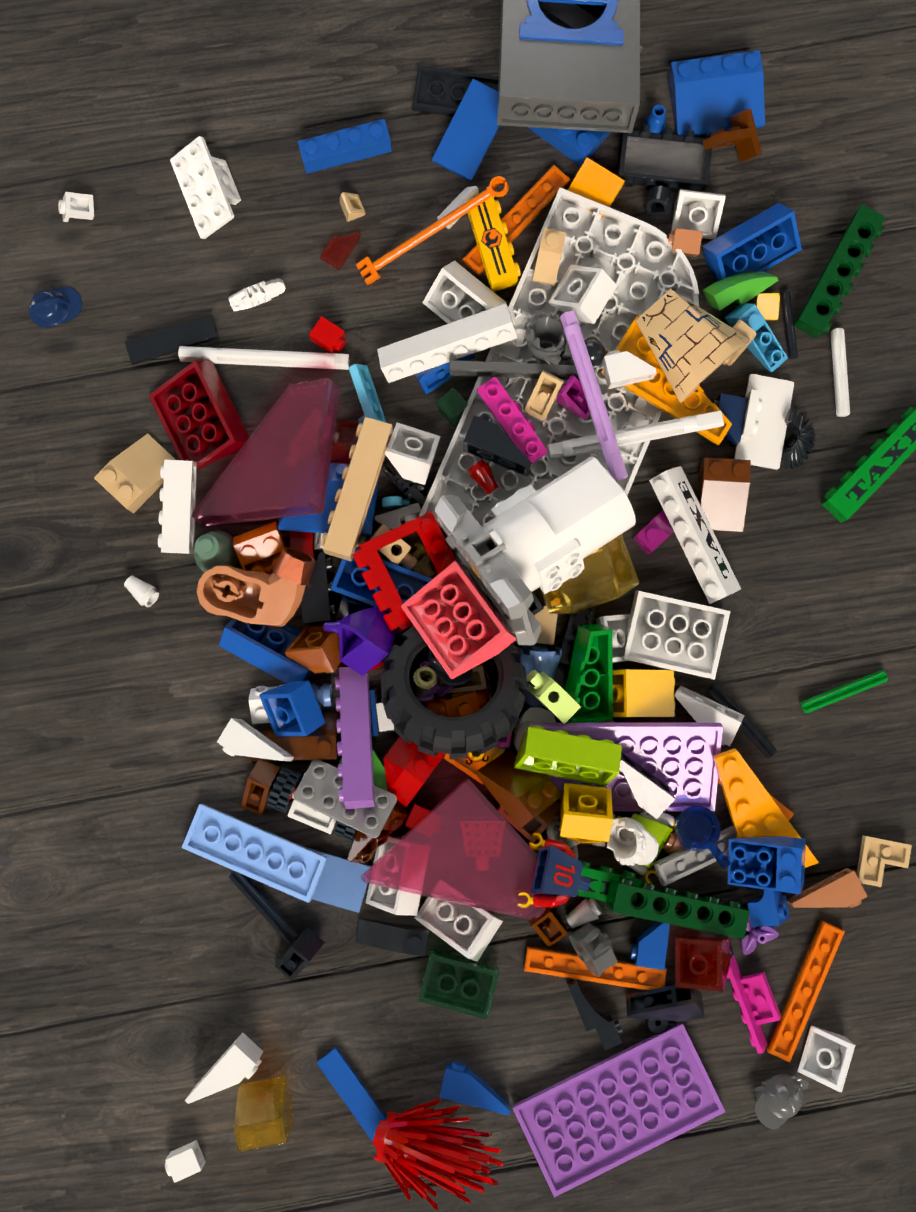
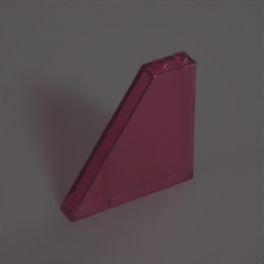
(282, 463)
(463, 857)

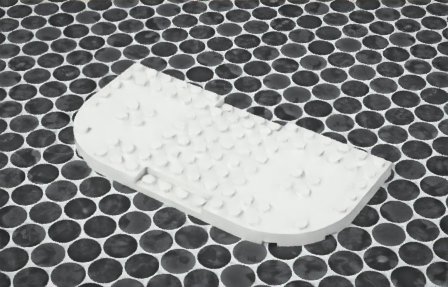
(643, 270)

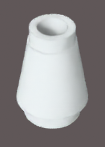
(142, 591)
(585, 912)

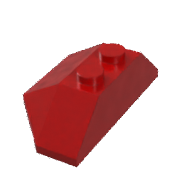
(407, 769)

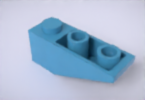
(764, 345)

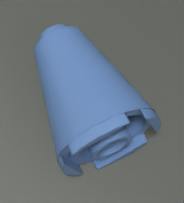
(541, 659)

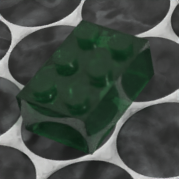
(459, 984)

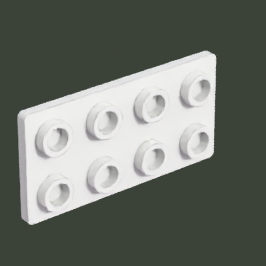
(206, 186)
(765, 421)

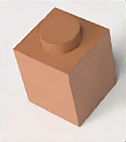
(686, 240)

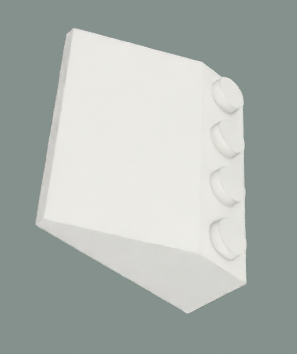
(675, 634)

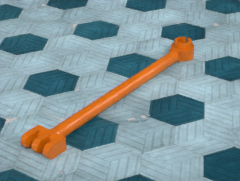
(372, 267)

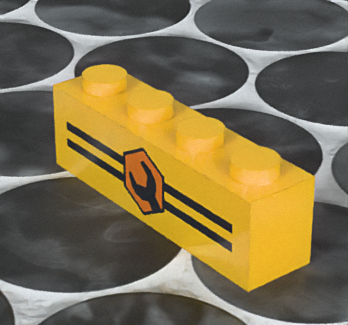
(493, 245)

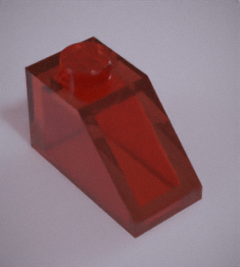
(343, 440)

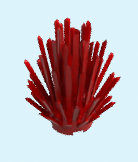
(423, 1147)

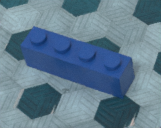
(345, 146)

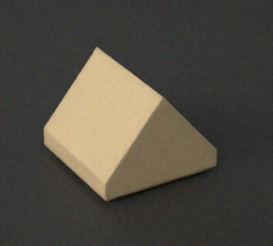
(351, 206)

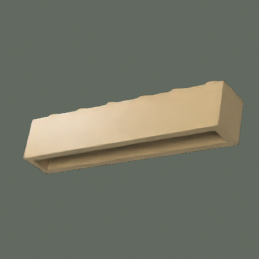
(357, 489)

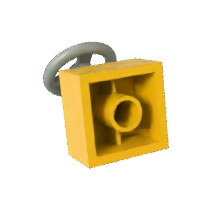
(584, 816)

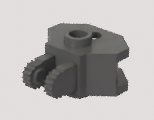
(593, 948)

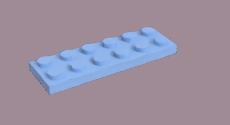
(255, 852)

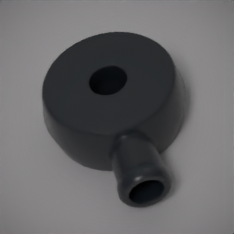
(660, 1027)

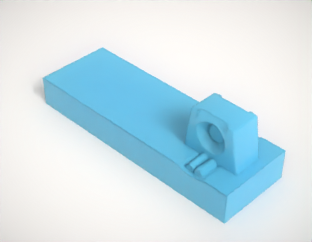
(366, 393)

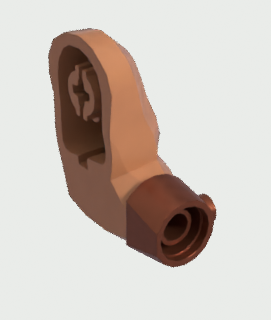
(256, 595)

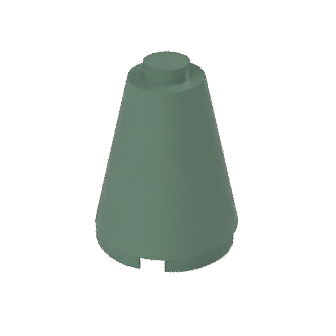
(215, 549)

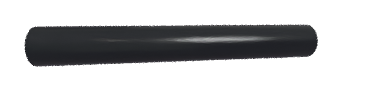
(789, 325)

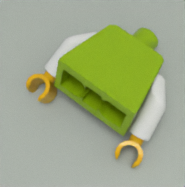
(660, 830)

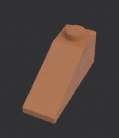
(836, 891)

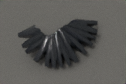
(799, 439)

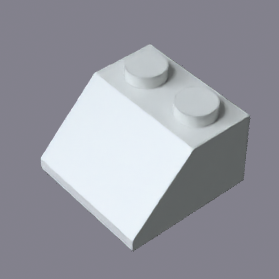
(584, 291)
(412, 452)

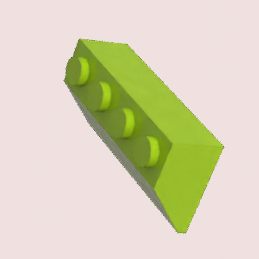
(568, 756)

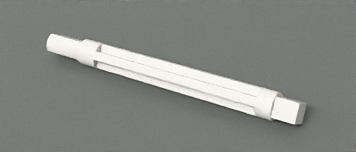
(264, 357)
(639, 434)

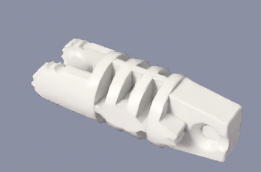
(256, 294)

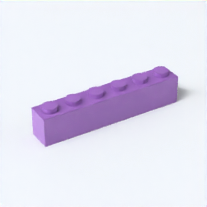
(355, 739)

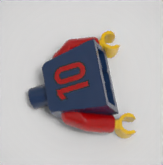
(555, 875)

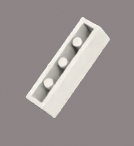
(178, 505)

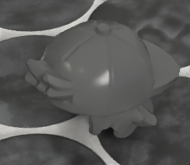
(545, 337)
(779, 1099)

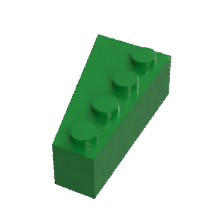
(592, 674)

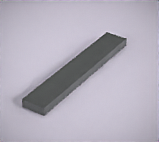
(510, 370)

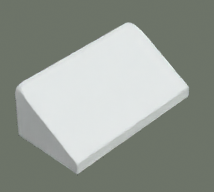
(467, 193)

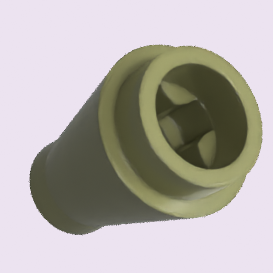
(423, 680)

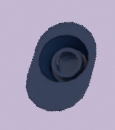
(55, 306)

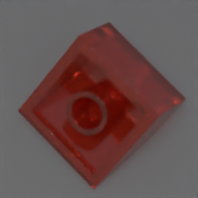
(701, 962)

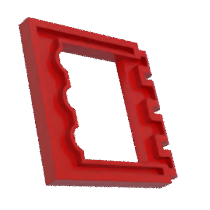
(378, 576)

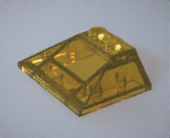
(605, 578)

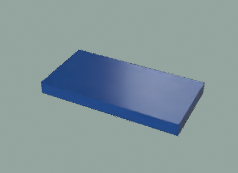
(469, 132)

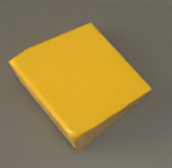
(768, 305)

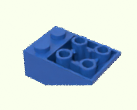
(767, 863)

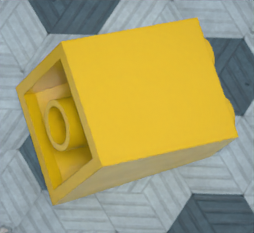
(643, 693)

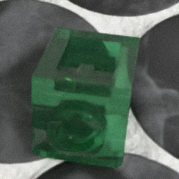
(451, 405)

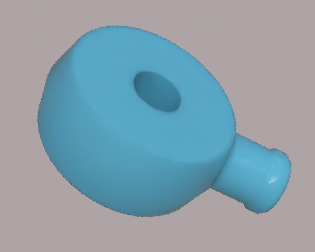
(394, 502)

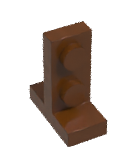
(742, 134)

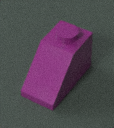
(654, 533)

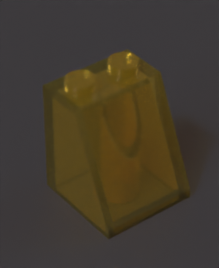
(263, 1114)

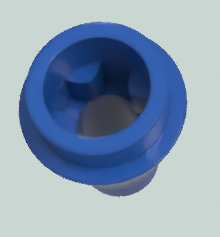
(656, 119)

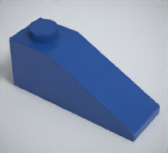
(466, 1087)

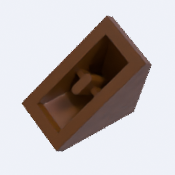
(548, 927)

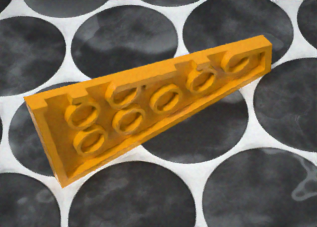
(661, 394)
(750, 804)

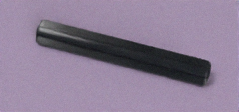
(746, 725)
(264, 907)

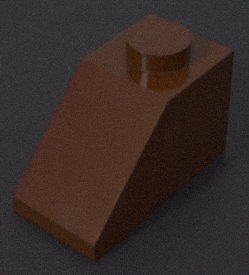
(259, 786)

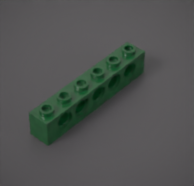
(864, 221)
(732, 924)

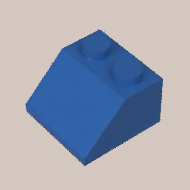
(292, 709)

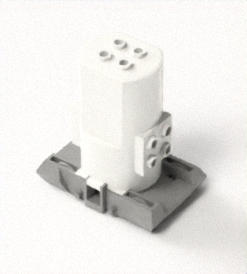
(536, 539)

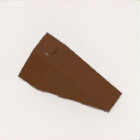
(316, 746)

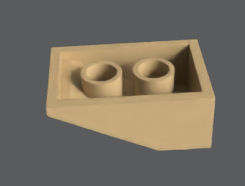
(135, 473)

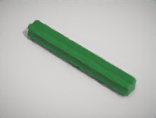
(844, 691)

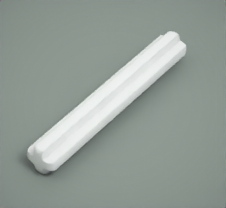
(840, 372)

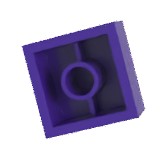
(363, 639)

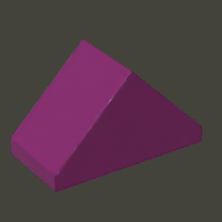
(573, 398)

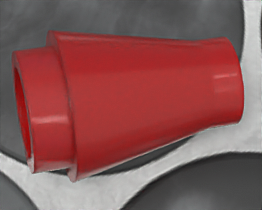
(483, 476)

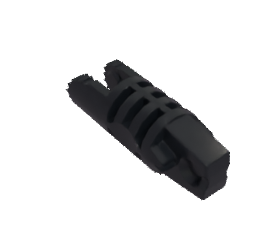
(410, 489)

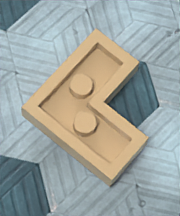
(877, 853)

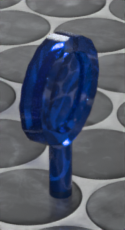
(700, 830)

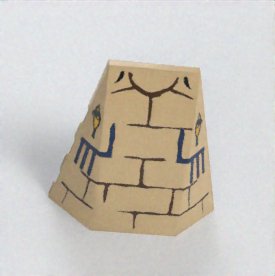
(687, 341)

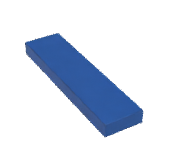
(351, 1091)

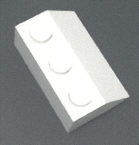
(459, 294)
(390, 899)

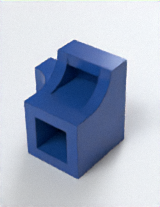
(769, 910)

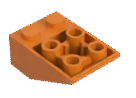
(259, 548)

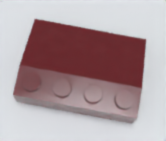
(199, 415)

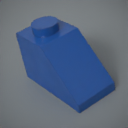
(651, 947)

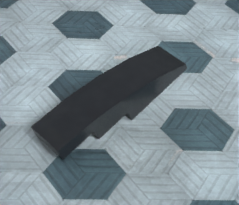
(576, 619)

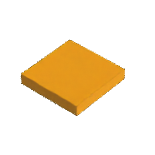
(596, 183)

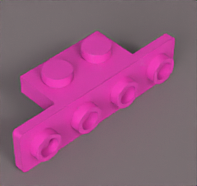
(511, 420)
(755, 1002)

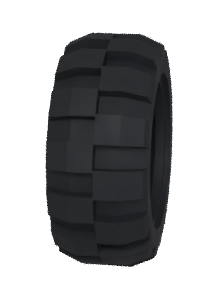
(451, 734)

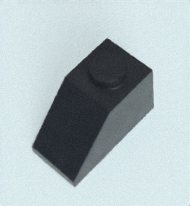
(299, 954)

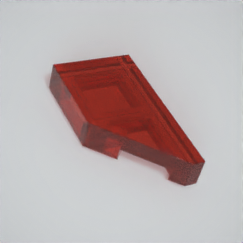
(339, 250)

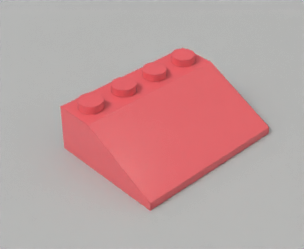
(457, 621)

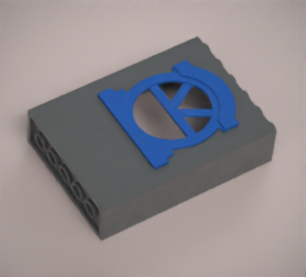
(569, 75)

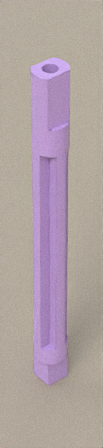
(593, 396)

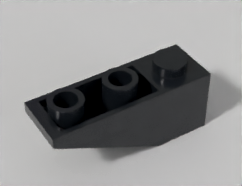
(317, 596)

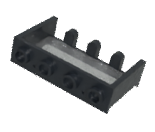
(664, 160)

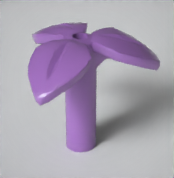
(436, 689)
(761, 934)

